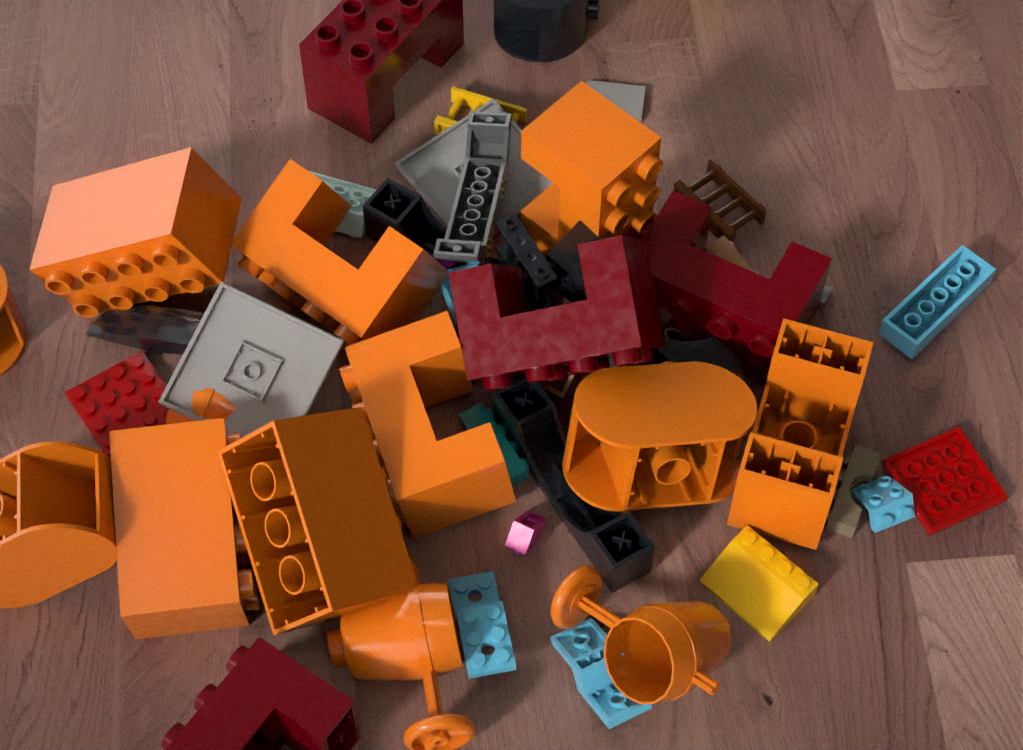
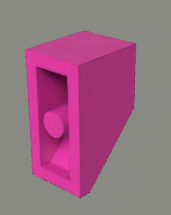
(525, 532)

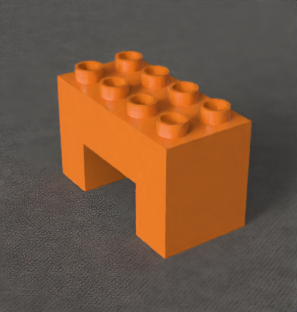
(599, 169)
(288, 252)
(799, 434)
(427, 479)

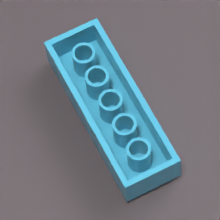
(936, 301)

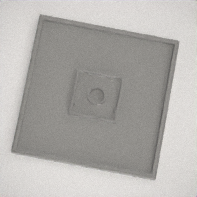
(438, 164)
(253, 358)

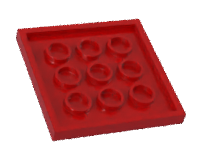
(120, 399)
(945, 480)

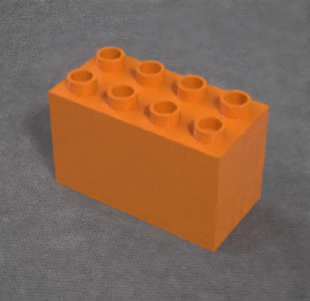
(137, 233)
(317, 518)
(178, 531)

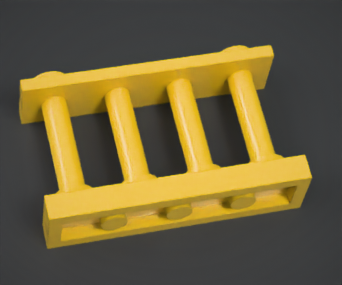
(473, 100)

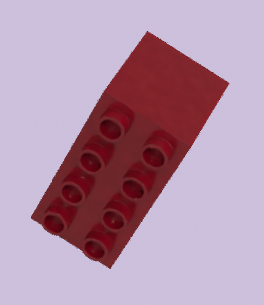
(367, 49)
(716, 298)
(507, 341)
(265, 705)

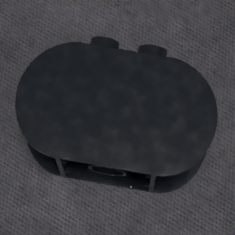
(542, 27)

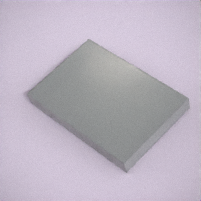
(625, 96)

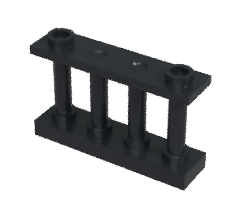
(523, 253)

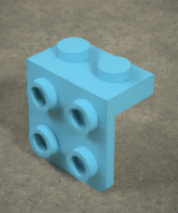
(886, 502)

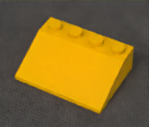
(759, 583)

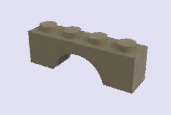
(860, 469)

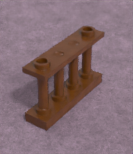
(717, 225)

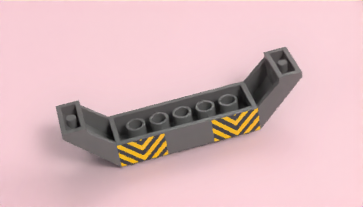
(479, 190)

